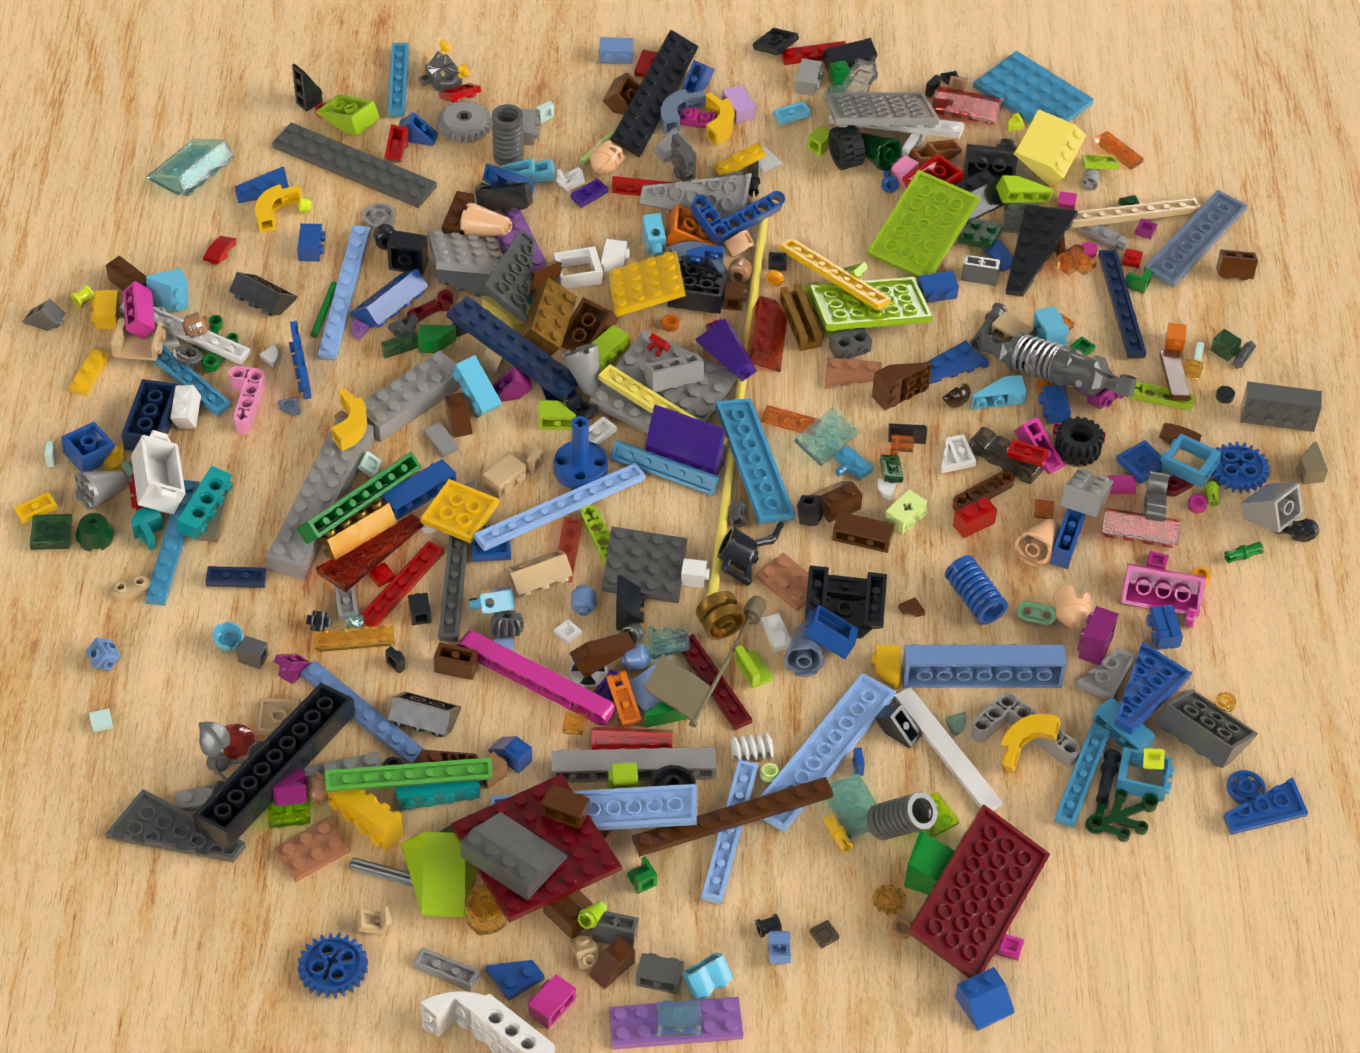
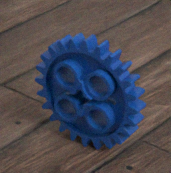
(1241, 468)
(316, 959)

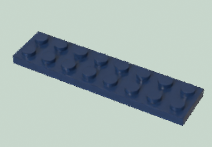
(513, 348)

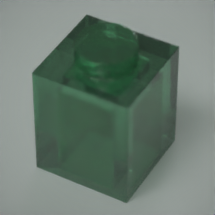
(1226, 345)

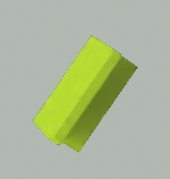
(752, 667)

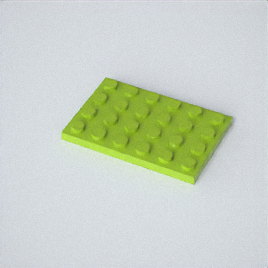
(923, 225)
(844, 311)

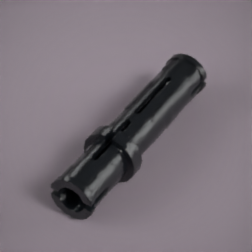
(755, 179)

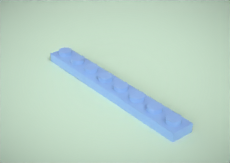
(728, 840)

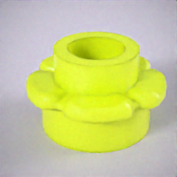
(304, 205)

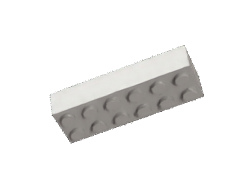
(411, 395)

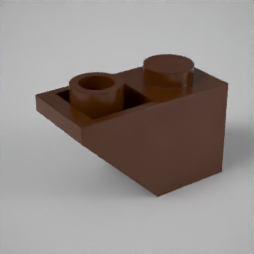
(552, 270)

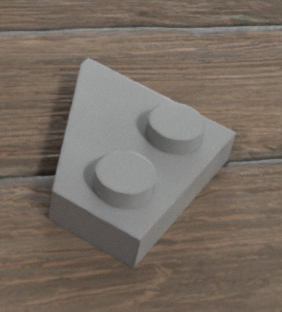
(663, 149)

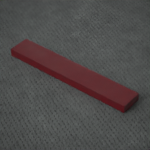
(722, 693)

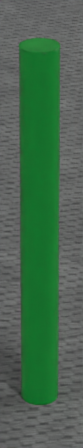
(323, 310)

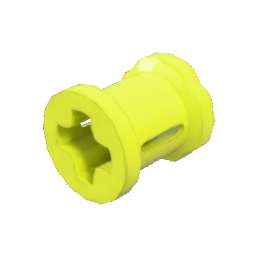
(82, 296)

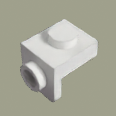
(571, 179)

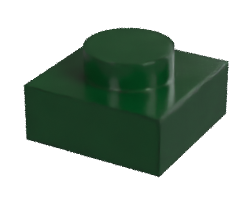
(1129, 200)

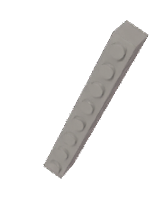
(594, 764)

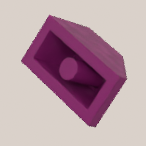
(512, 385)

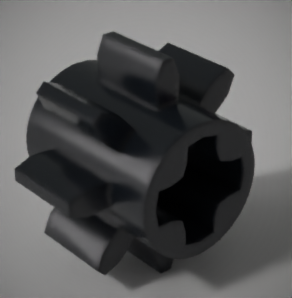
(318, 621)

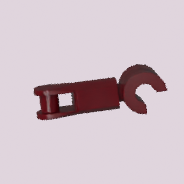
(443, 302)

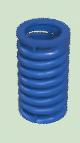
(976, 589)

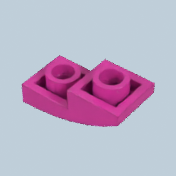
(693, 118)

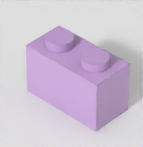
(743, 105)

